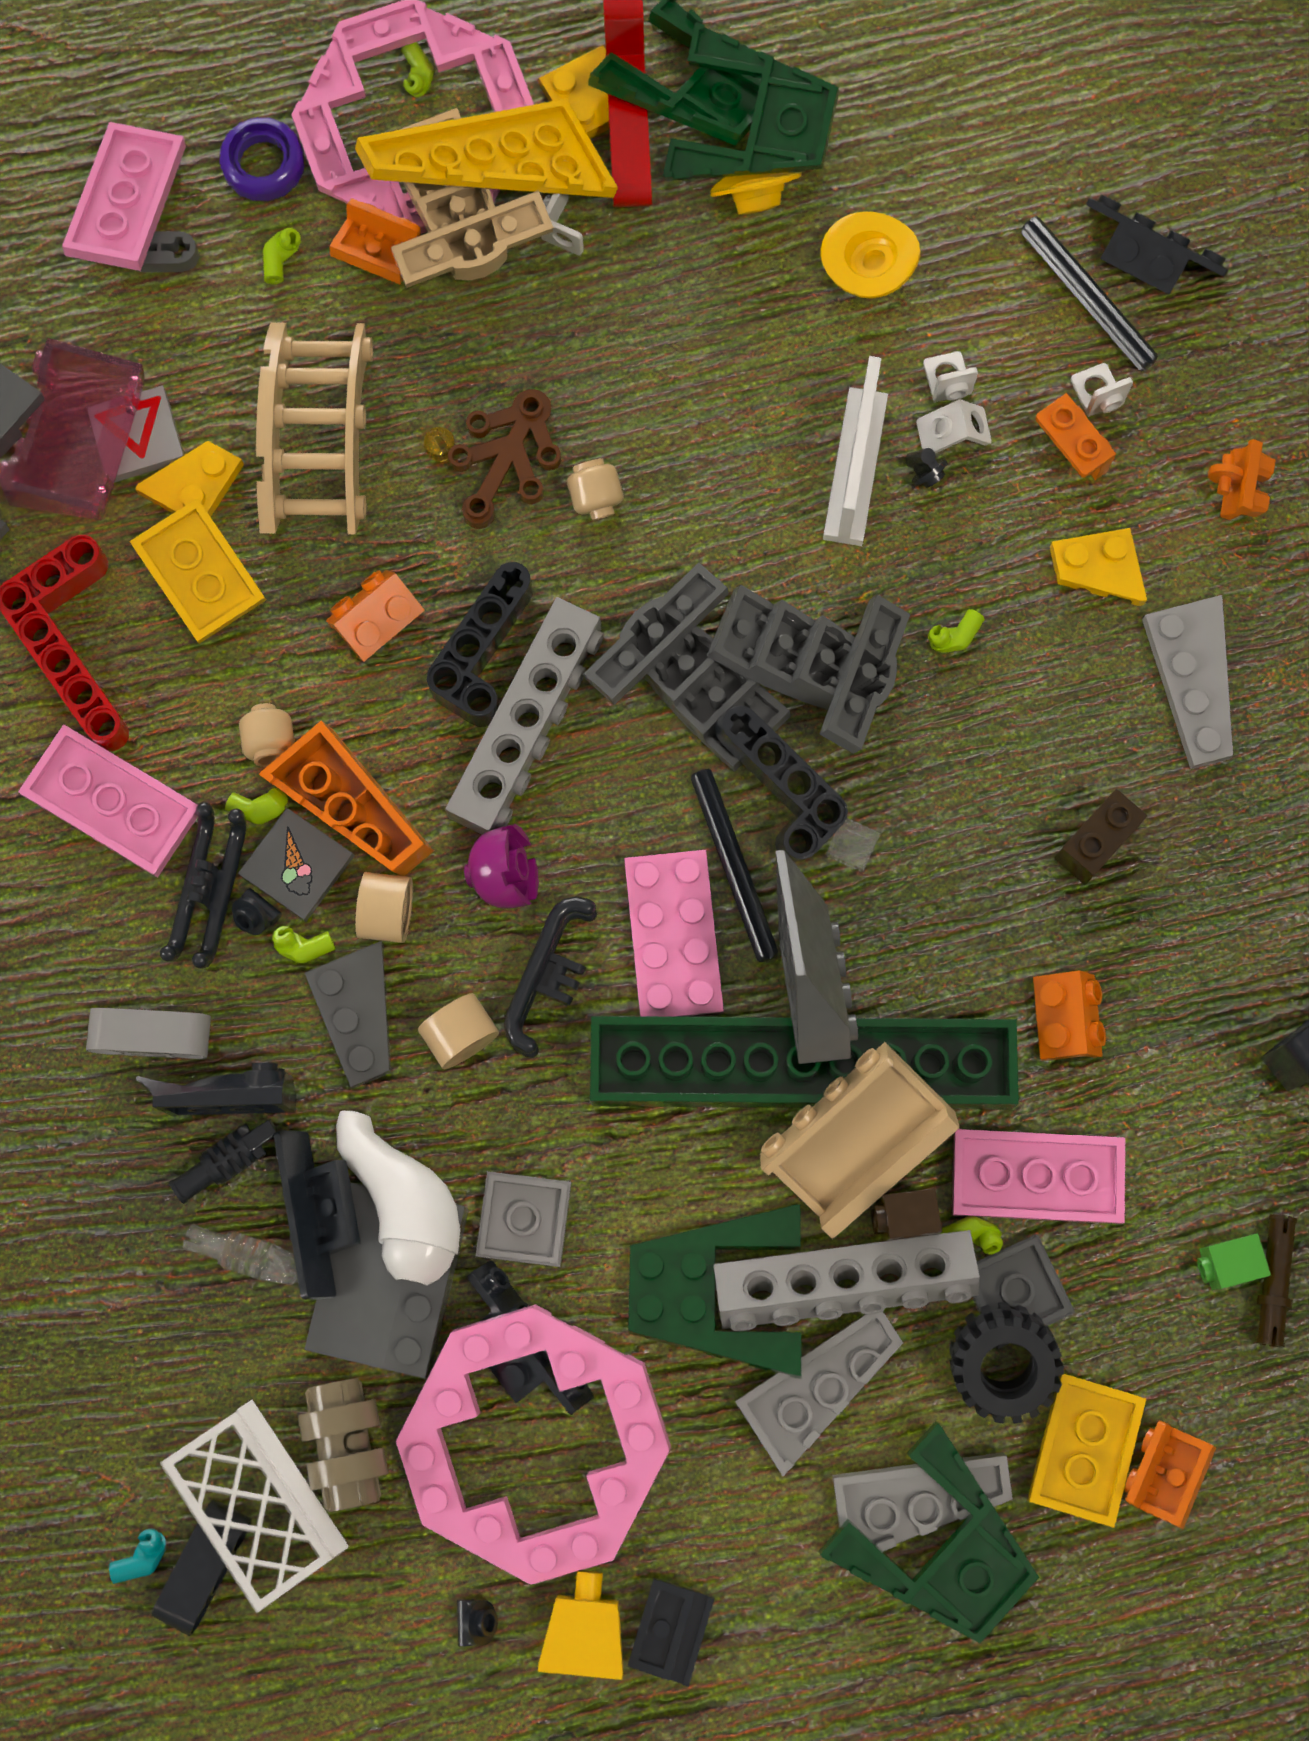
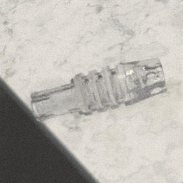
(243, 1254)

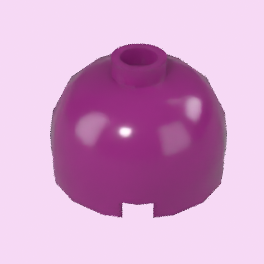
(501, 869)

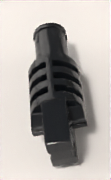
(224, 1160)

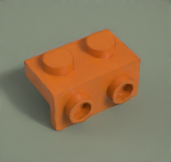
(368, 238)
(1076, 437)
(374, 613)
(1068, 1015)
(1169, 1474)

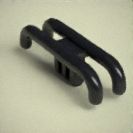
(206, 887)
(546, 972)

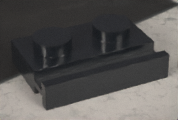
(671, 1631)

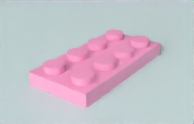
(124, 196)
(110, 800)
(674, 935)
(1038, 1176)

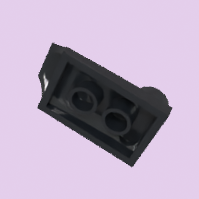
(252, 1092)

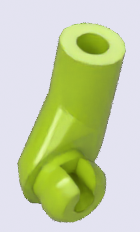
(421, 70)
(277, 251)
(956, 638)
(260, 809)
(299, 948)
(983, 1233)

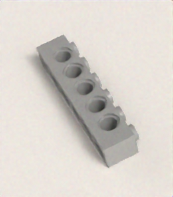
(562, 625)
(863, 1263)

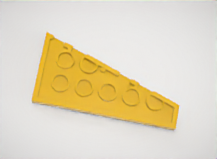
(508, 149)

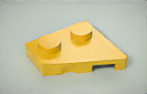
(571, 83)
(199, 474)
(1100, 563)

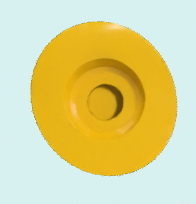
(754, 191)
(870, 254)

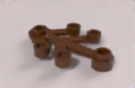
(507, 451)

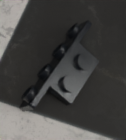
(1147, 252)
(317, 1211)
(525, 1373)

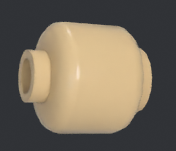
(595, 489)
(265, 733)

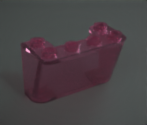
(75, 433)

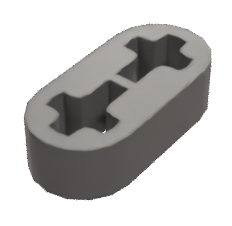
(161, 252)

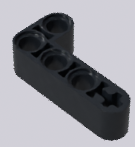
(487, 638)
(776, 777)

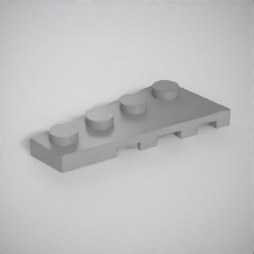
(1194, 673)
(794, 1412)
(908, 1502)

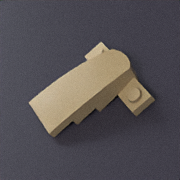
(465, 228)

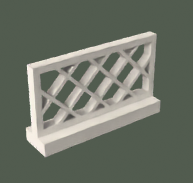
(856, 460)
(289, 1487)

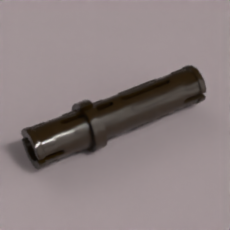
(1275, 1291)

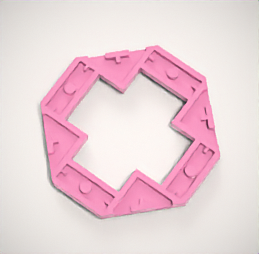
(338, 83)
(490, 1526)

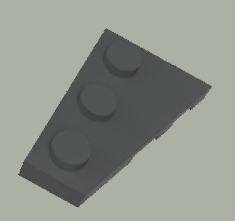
(355, 1012)

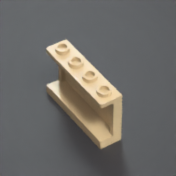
(859, 1138)

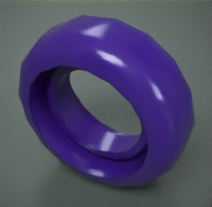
(252, 132)

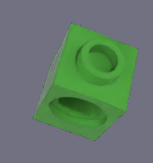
(1233, 1262)

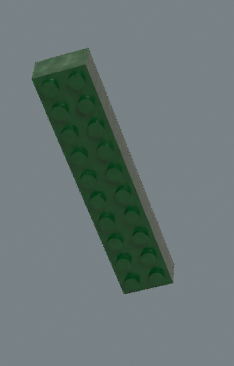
(757, 1064)

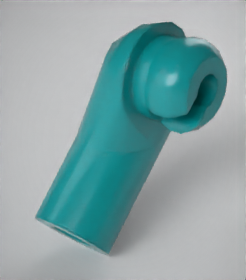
(144, 1560)

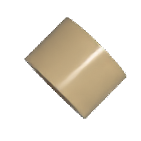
(384, 907)
(458, 1031)

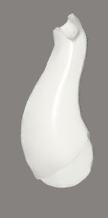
(412, 1203)

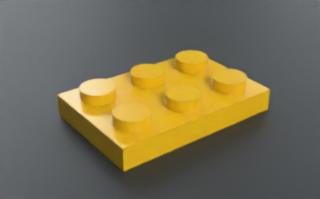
(198, 570)
(1087, 1450)

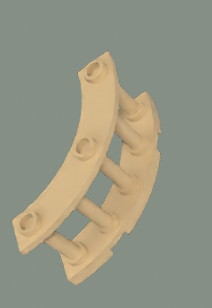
(274, 415)

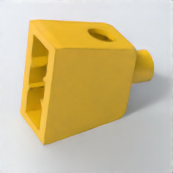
(584, 1632)

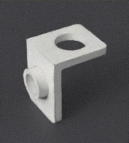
(554, 206)
(953, 384)
(1103, 399)
(953, 425)

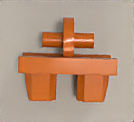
(1238, 480)

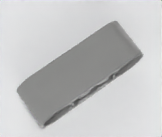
(148, 1033)

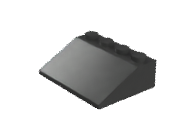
(812, 969)
(375, 1315)

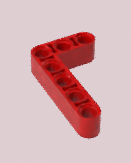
(628, 121)
(55, 646)

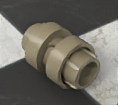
(346, 1463)

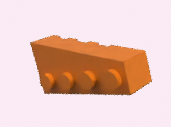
(340, 791)

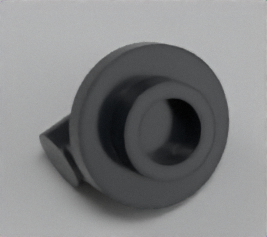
(927, 468)
(254, 913)
(475, 1622)

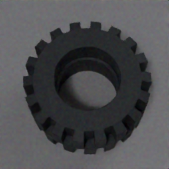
(1013, 1396)

